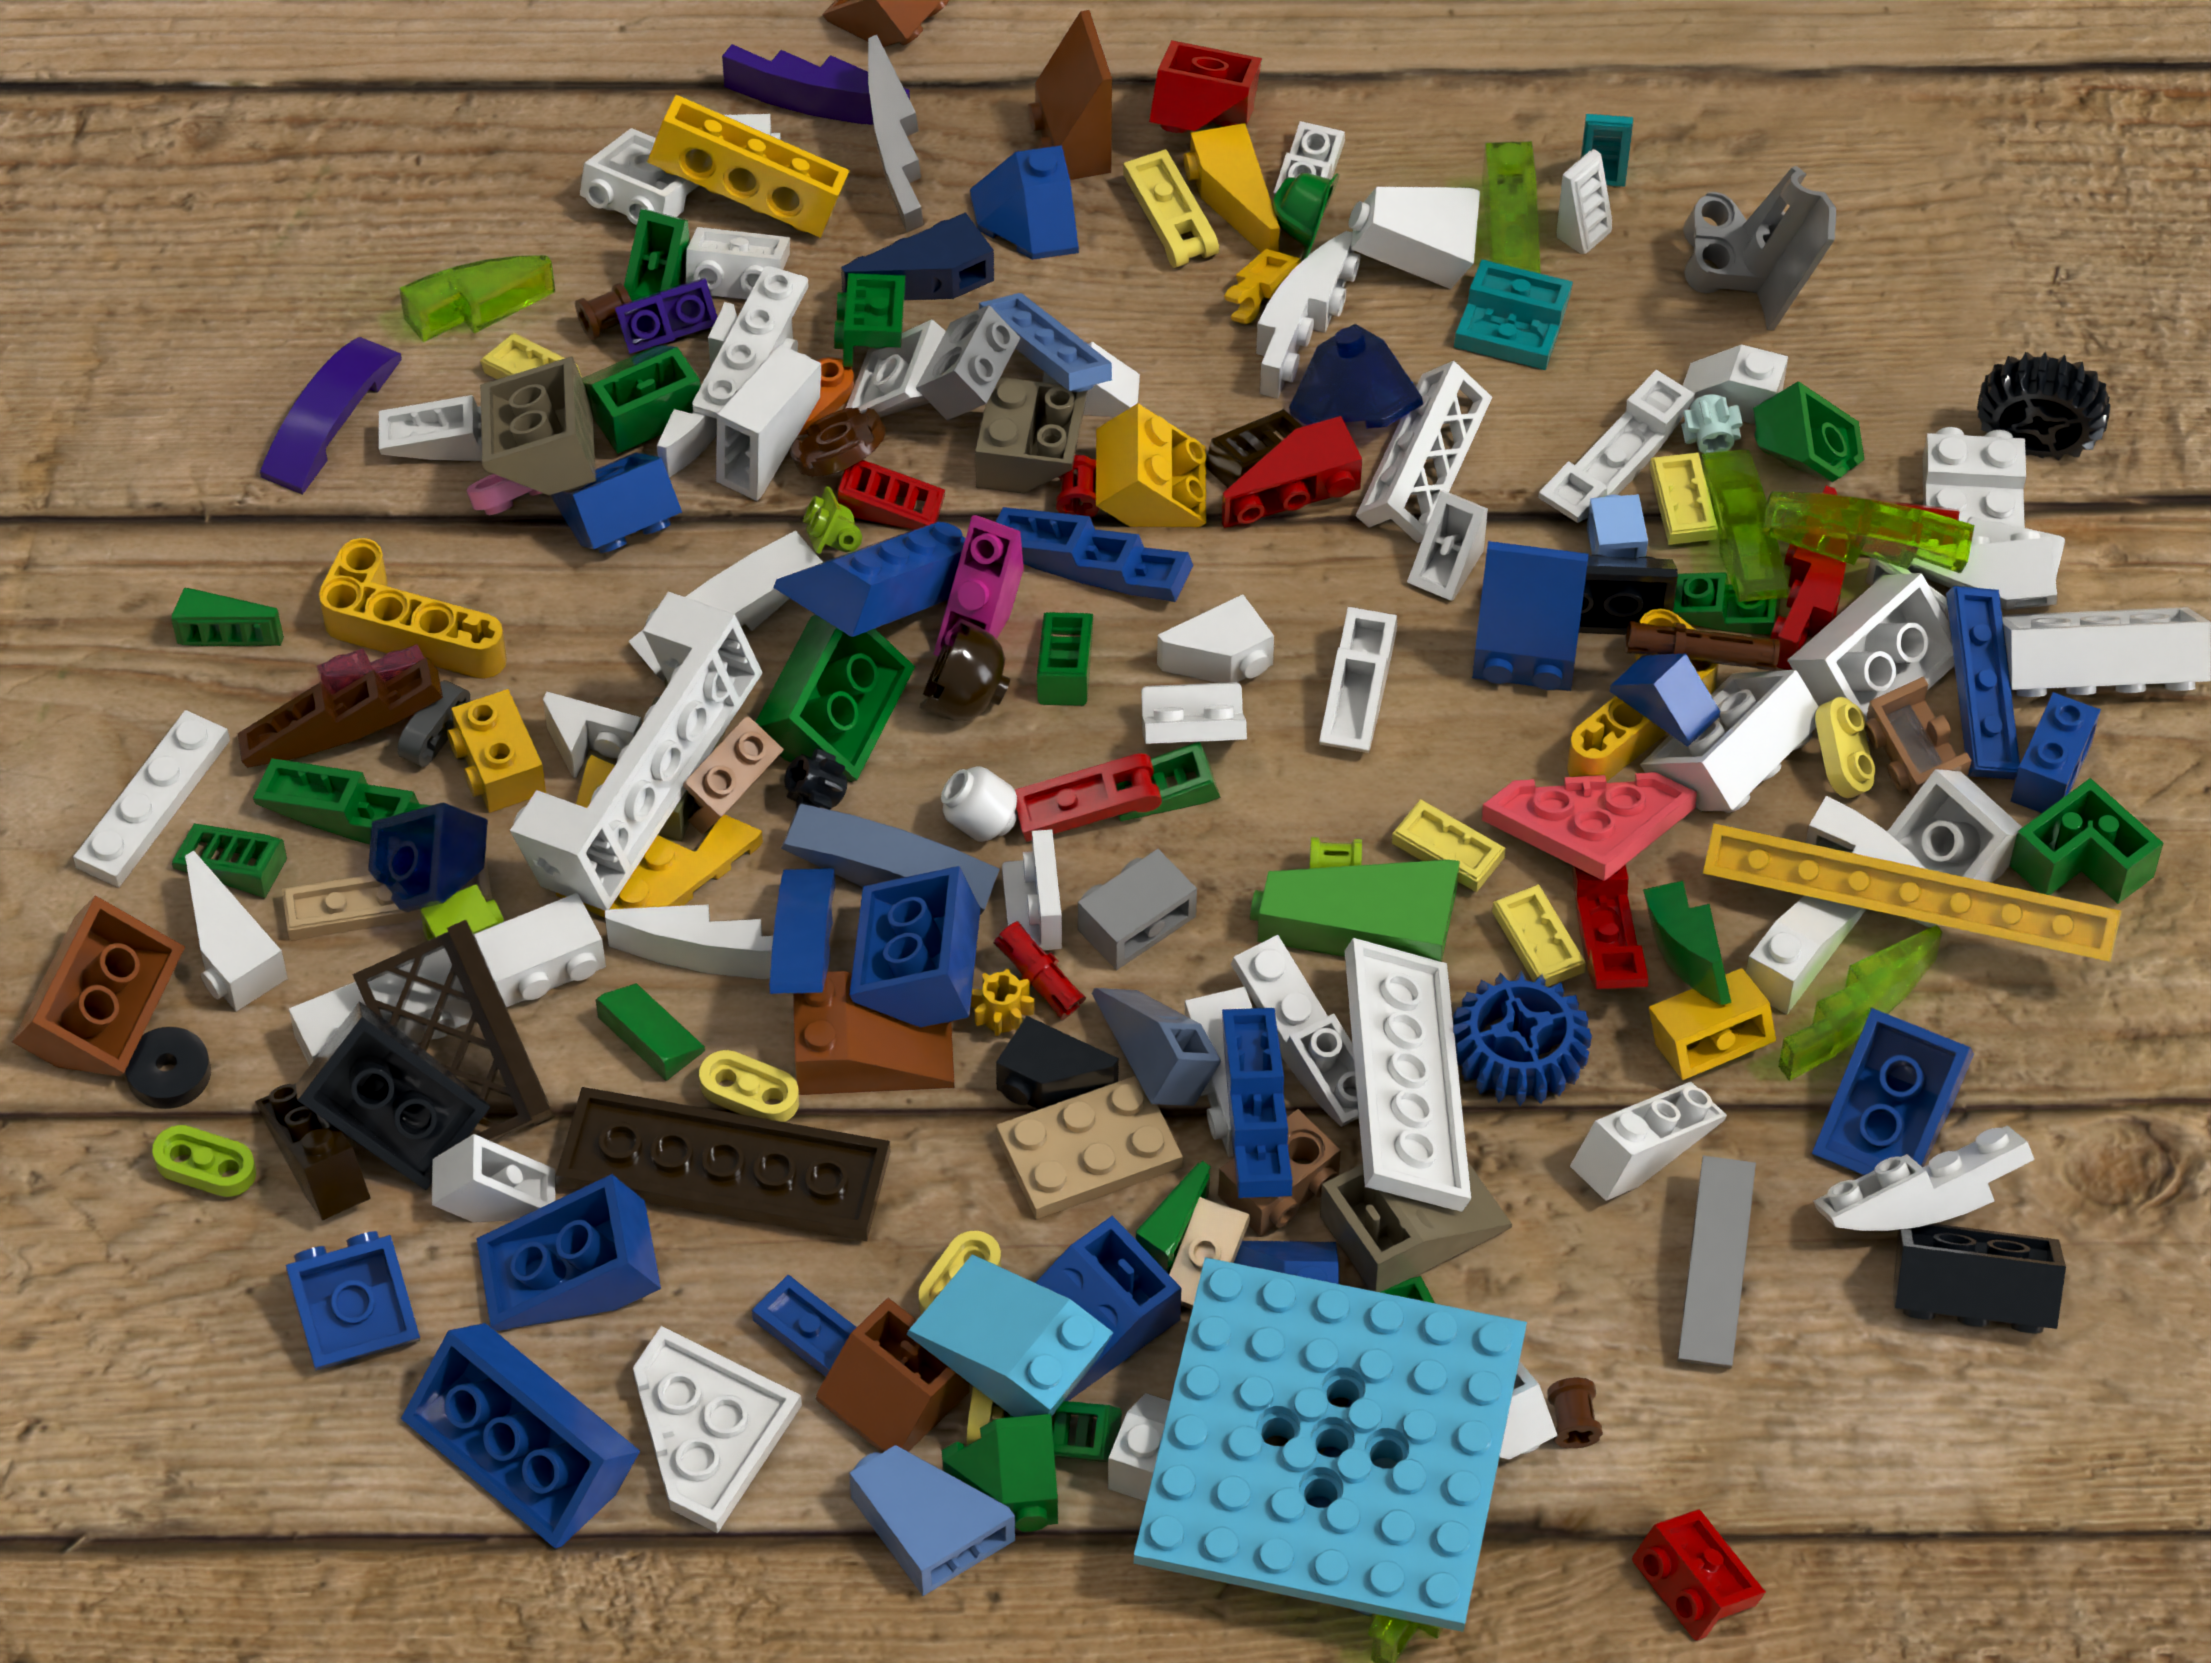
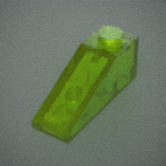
(1511, 204)

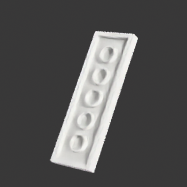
(1406, 1075)

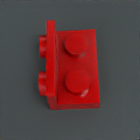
(1696, 1572)

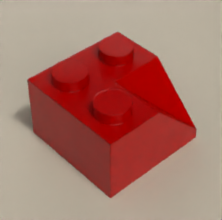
(1203, 86)

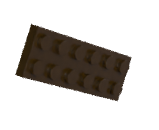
(726, 1163)

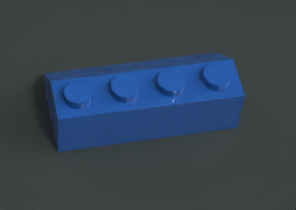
(880, 579)
(518, 1433)

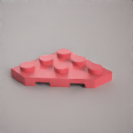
(1590, 820)

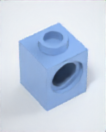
(1617, 526)

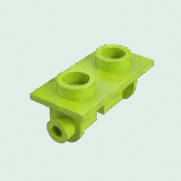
(831, 524)

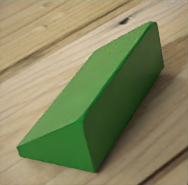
(648, 1029)

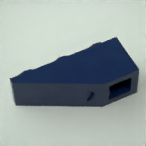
(935, 262)

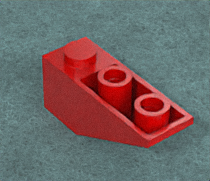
(1300, 470)

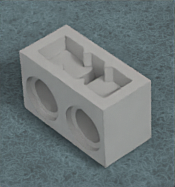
(968, 362)

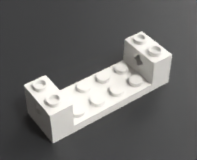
(601, 845)

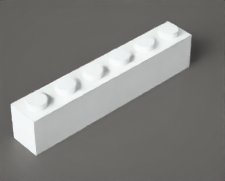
(523, 955)

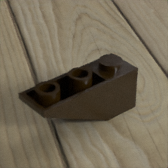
(314, 1152)

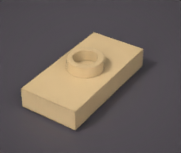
(1211, 1233)

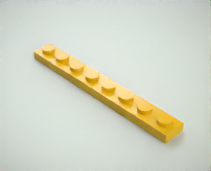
(1912, 892)

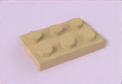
(1088, 1147)

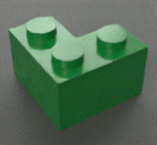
(2088, 835)

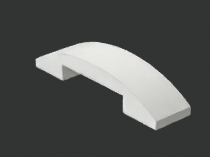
(689, 433)
(1623, 450)

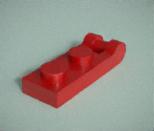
(1088, 796)

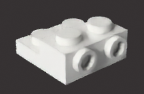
(625, 182)
(1976, 474)

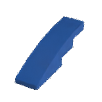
(1099, 558)
(802, 931)
(1256, 1103)

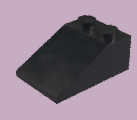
(389, 1095)

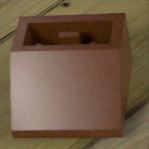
(889, 1383)

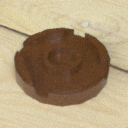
(838, 442)

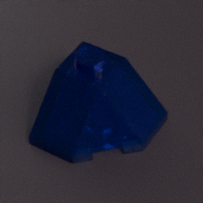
(1354, 379)
(427, 854)

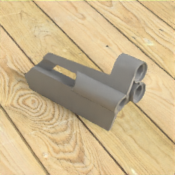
(1766, 253)

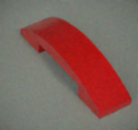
(1608, 931)

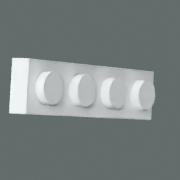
(151, 798)

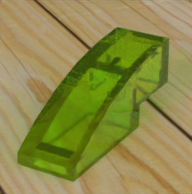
(475, 293)

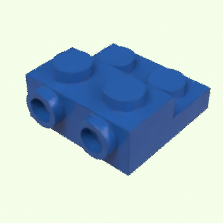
(352, 1300)

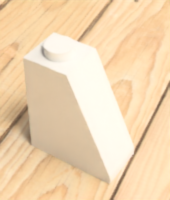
(1419, 230)
(765, 420)

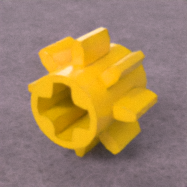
(1002, 1002)

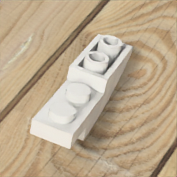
(1302, 305)
(1308, 1038)
(1912, 1196)

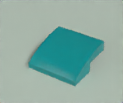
(1513, 314)

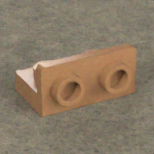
(730, 771)

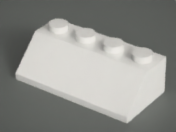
(2107, 650)

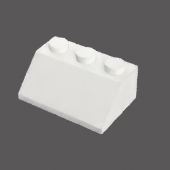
(1878, 644)
(1757, 728)

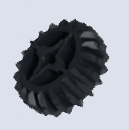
(2046, 403)

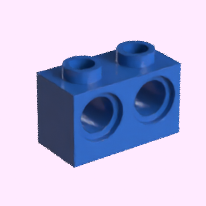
(2055, 753)

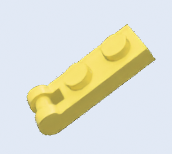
(1170, 207)

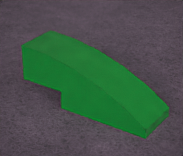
(1687, 940)

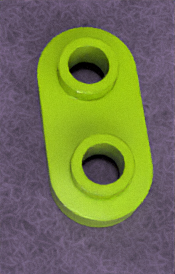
(208, 1160)

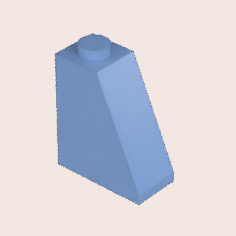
(928, 1517)

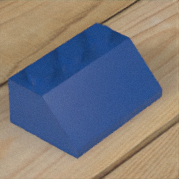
(917, 947)

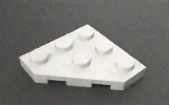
(708, 1424)

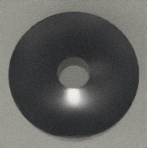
(171, 1087)

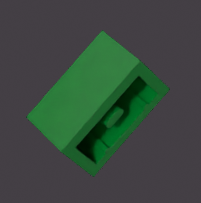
(640, 393)

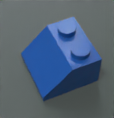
(623, 499)

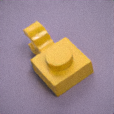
(1258, 281)

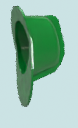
(1301, 205)

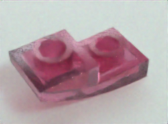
(349, 667)

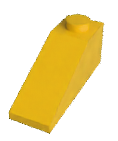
(1232, 183)

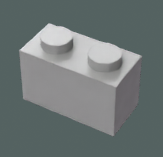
(1136, 908)

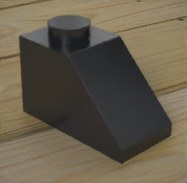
(1051, 1066)

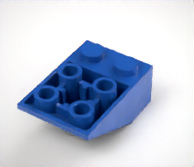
(1120, 1288)

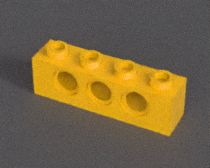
(747, 166)

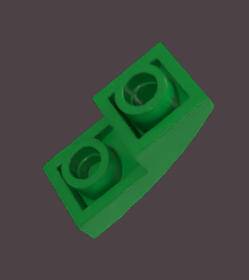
(1713, 604)

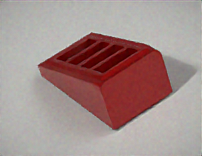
(894, 484)

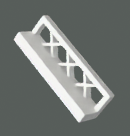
(1420, 439)

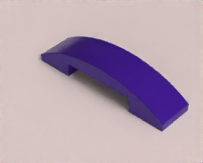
(322, 409)

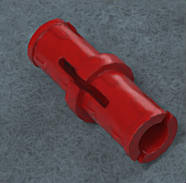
(1039, 970)

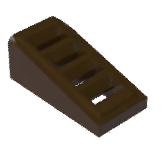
(1227, 452)

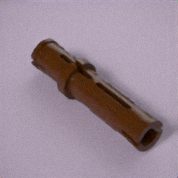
(1702, 645)

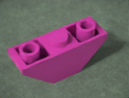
(984, 580)

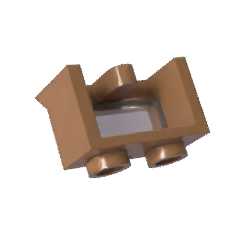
(1912, 736)

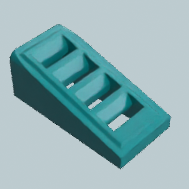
(1612, 139)

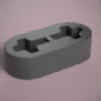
(428, 727)

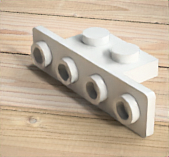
(754, 336)

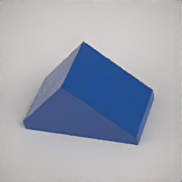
(1669, 695)

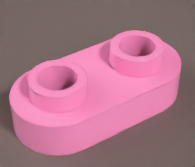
(496, 494)

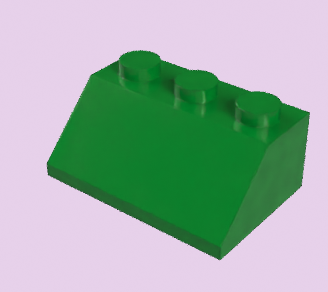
(835, 695)

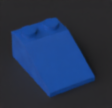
(1529, 616)
(1892, 1095)
(570, 1258)

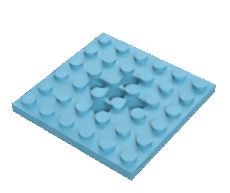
(1266, 1363)

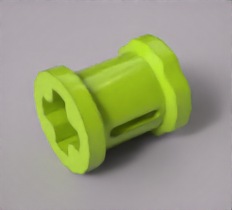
(1334, 854)

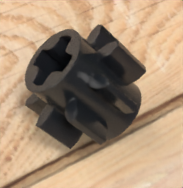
(816, 780)

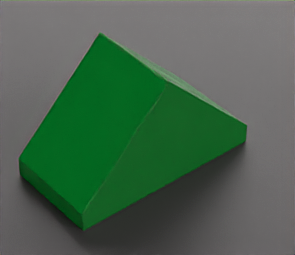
(657, 254)

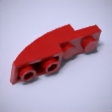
(1813, 597)

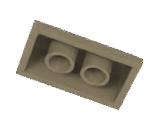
(539, 428)

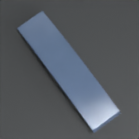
(876, 852)

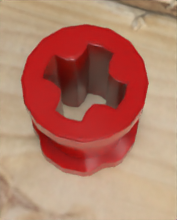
(1078, 487)

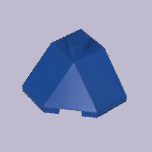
(1029, 203)

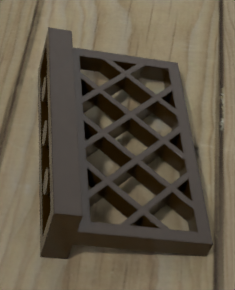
(488, 1011)

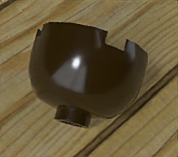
(966, 675)

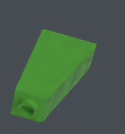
(1384, 904)

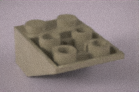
(1402, 1237)

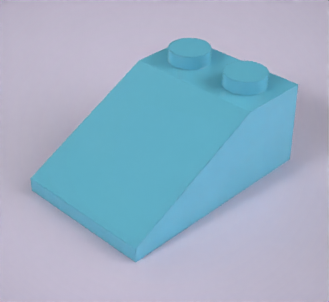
(1011, 1337)

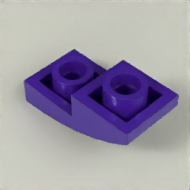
(666, 315)

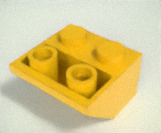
(1150, 471)

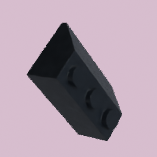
(1624, 591)
(1979, 1276)

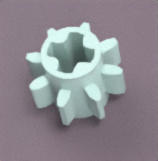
(1712, 424)

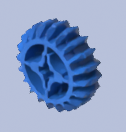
(1531, 1024)

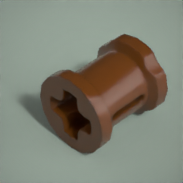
(600, 312)
(1574, 1412)

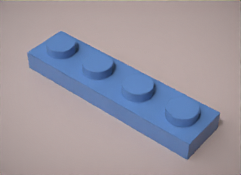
(1052, 344)

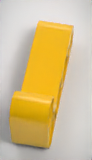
(371, 615)
(1603, 742)

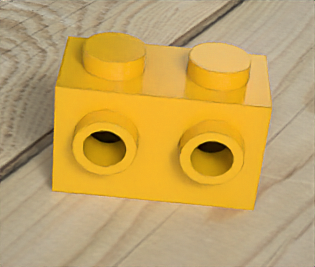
(497, 750)
(1703, 1034)

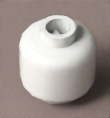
(979, 803)

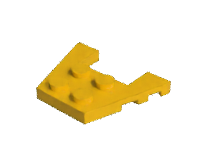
(668, 870)

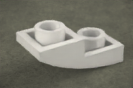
(1313, 152)

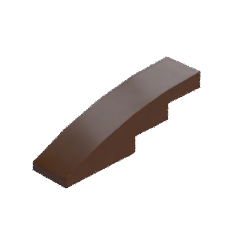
(324, 721)

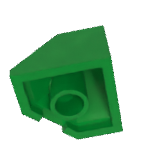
(1808, 433)
(1012, 1466)

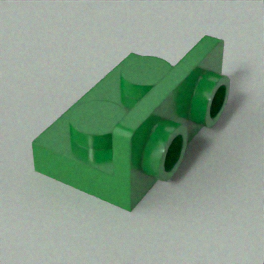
(869, 313)

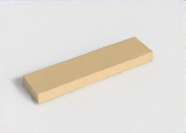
(351, 905)

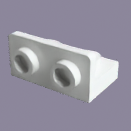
(733, 259)
(1193, 713)
(1033, 892)

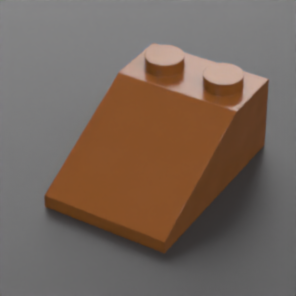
(1076, 101)
(863, 1050)

